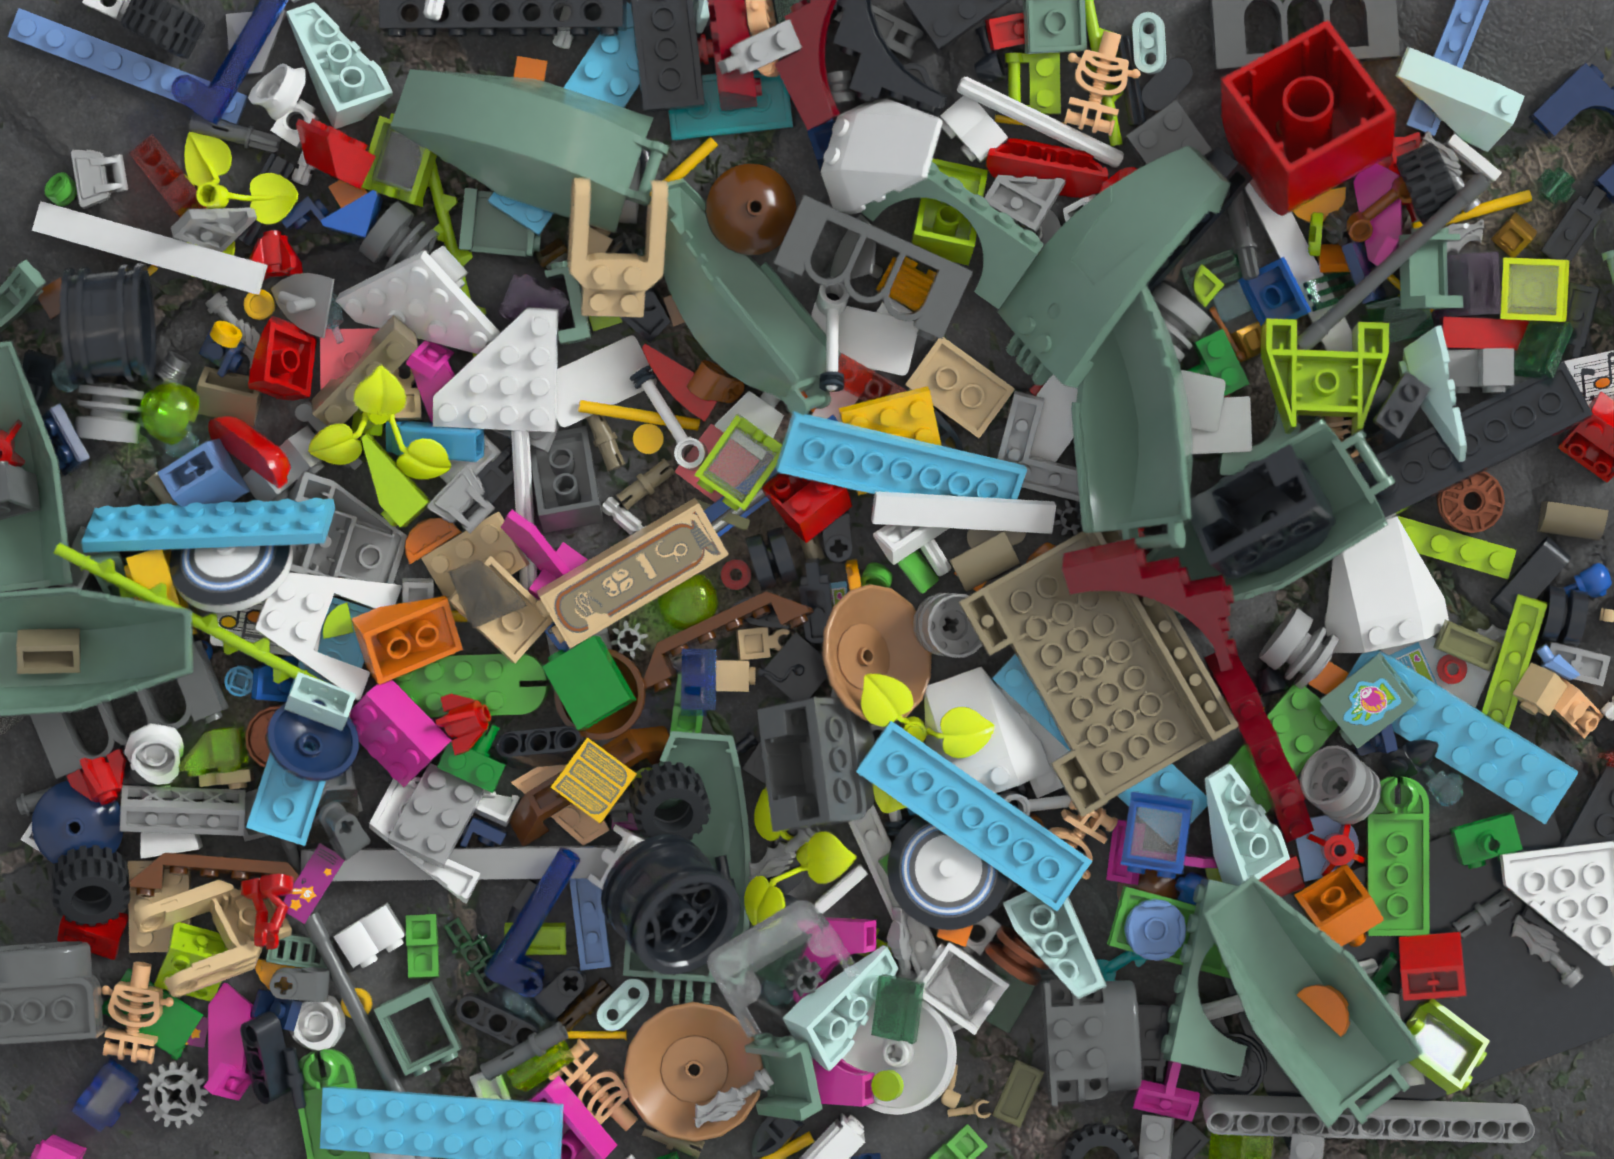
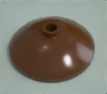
(730, 212)
(624, 718)

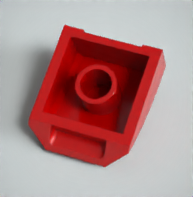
(283, 361)

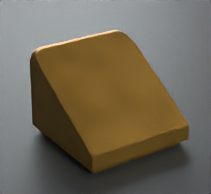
(1514, 235)
(1248, 340)

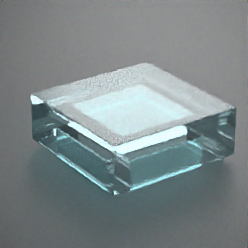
(1231, 302)

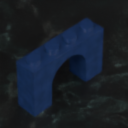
(1578, 92)

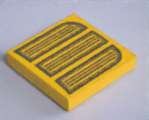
(594, 780)

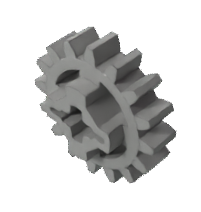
(165, 1084)

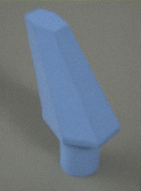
(1556, 663)

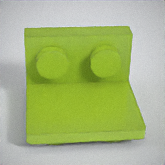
(187, 946)

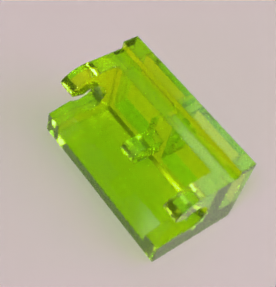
(540, 1068)

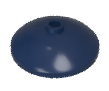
(331, 748)
(65, 805)

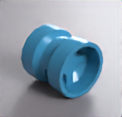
(244, 680)

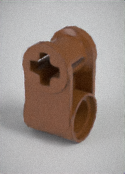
(715, 384)

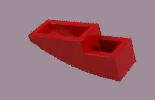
(1482, 332)
(675, 380)

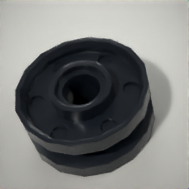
(1252, 1072)

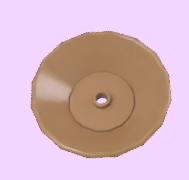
(873, 635)
(660, 1076)

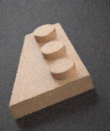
(570, 818)

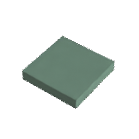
(1054, 26)

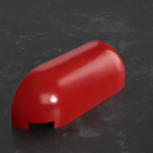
(1048, 161)
(251, 448)

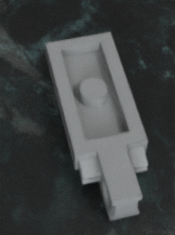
(762, 49)

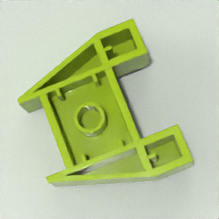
(1323, 380)

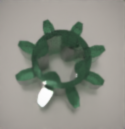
(1556, 185)

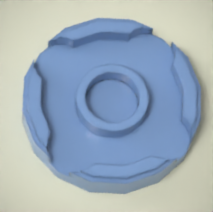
(1155, 929)

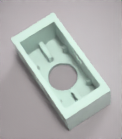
(336, 699)

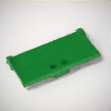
(172, 1027)

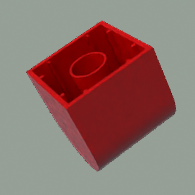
(1328, 113)

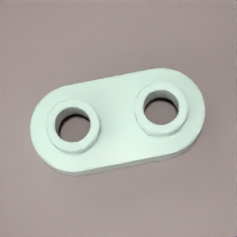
(1149, 44)
(623, 1003)

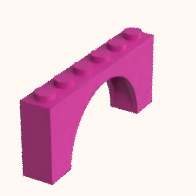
(844, 1082)

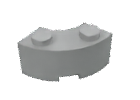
(300, 460)

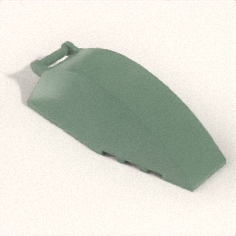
(531, 139)
(741, 309)
(1134, 432)
(1351, 501)
(31, 538)
(122, 645)
(1272, 958)

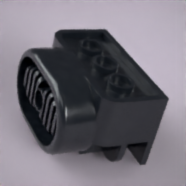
(1262, 516)

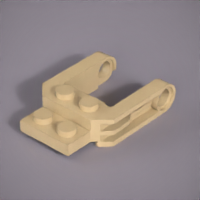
(614, 281)
(234, 920)

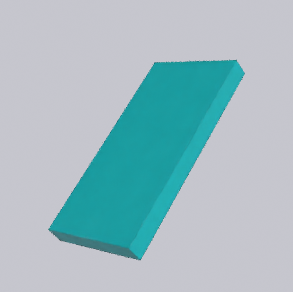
(771, 113)

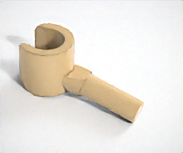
(949, 1097)
(972, 1109)

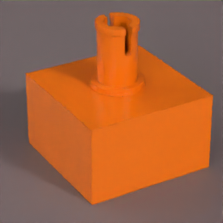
(1340, 907)

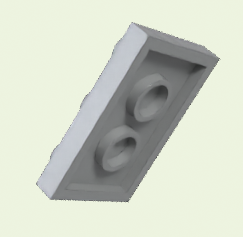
(435, 816)

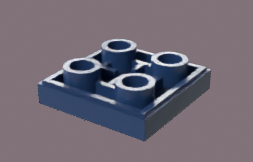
(64, 440)

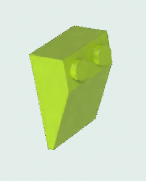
(944, 228)
(395, 491)

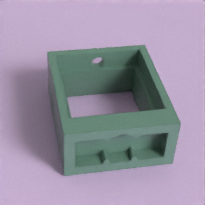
(403, 1001)

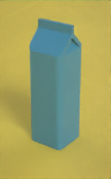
(460, 443)

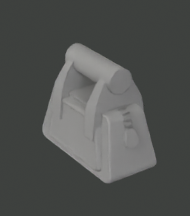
(92, 179)
(459, 497)

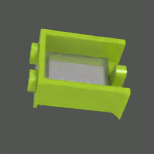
(399, 166)
(739, 463)
(1449, 1046)

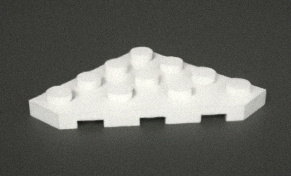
(424, 301)
(508, 381)
(1570, 890)

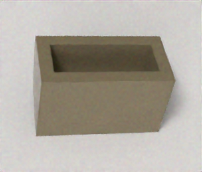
(227, 396)
(1572, 520)
(984, 561)
(48, 651)

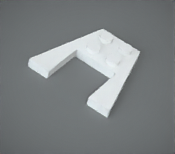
(296, 615)
(453, 876)

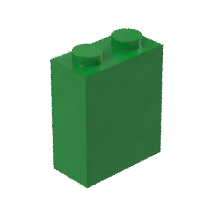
(588, 682)

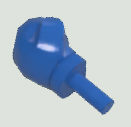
(1592, 580)
(1187, 886)

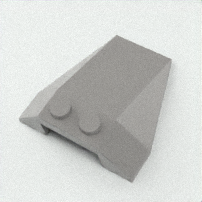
(358, 539)

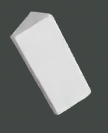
(901, 541)

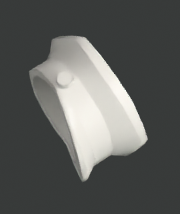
(278, 90)
(155, 753)
(319, 1024)

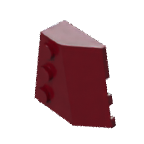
(730, 27)

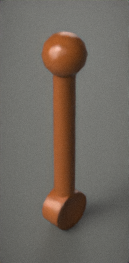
(1240, 355)

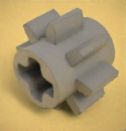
(634, 631)

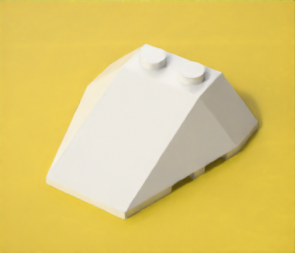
(877, 151)
(1382, 594)
(1013, 750)

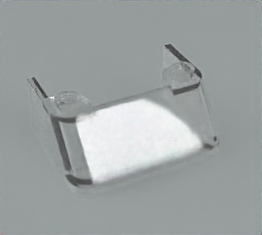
(737, 960)

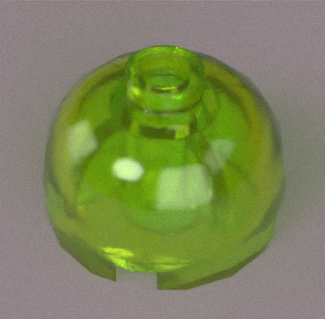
(168, 411)
(688, 603)

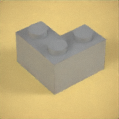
(1482, 368)

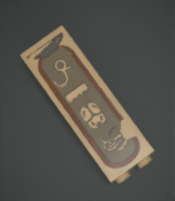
(631, 573)

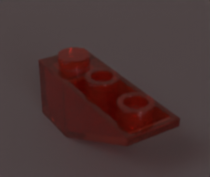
(166, 175)
(864, 382)

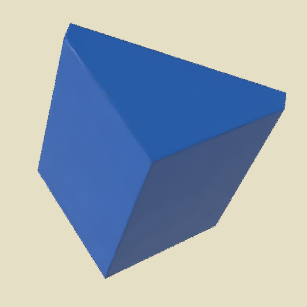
(357, 217)
(1275, 293)

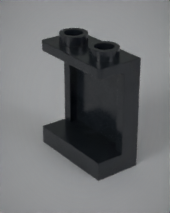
(1393, 409)

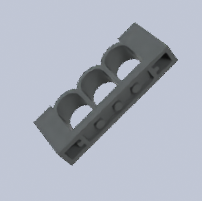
(1229, 41)
(944, 293)
(63, 742)

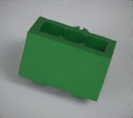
(1219, 361)
(477, 764)
(1485, 839)

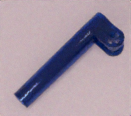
(213, 100)
(509, 963)

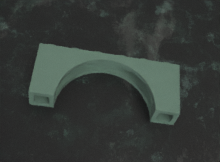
(1005, 245)
(1191, 1035)

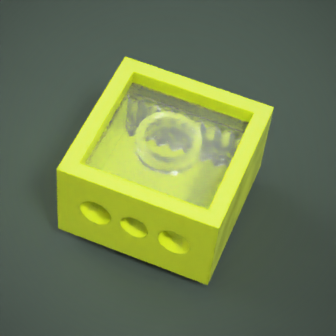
(1534, 289)

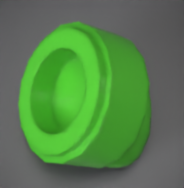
(61, 189)
(876, 575)

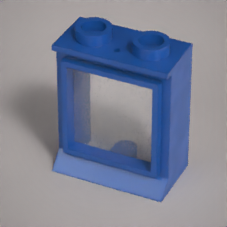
(1156, 834)

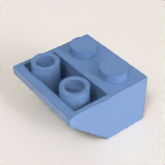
(204, 476)

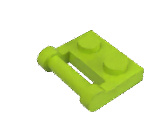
(1043, 80)

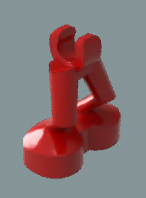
(266, 888)

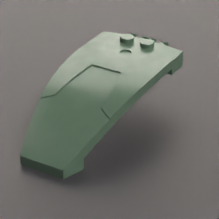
(1103, 262)
(725, 834)

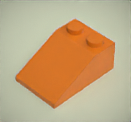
(406, 637)

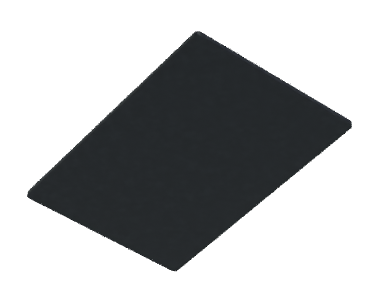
(1509, 992)

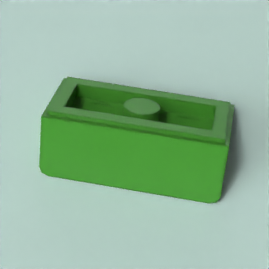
(918, 571)

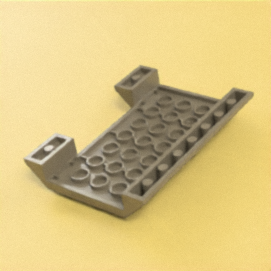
(1107, 670)

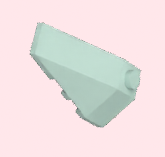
(341, 74)
(1468, 103)
(1428, 361)
(1240, 831)
(1057, 941)
(838, 1008)

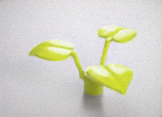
(211, 157)
(380, 399)
(888, 698)
(822, 857)

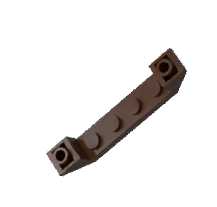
(660, 668)
(544, 801)
(151, 878)

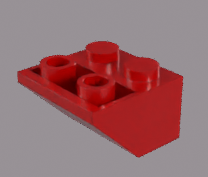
(334, 152)
(1593, 439)
(806, 503)
(1432, 966)

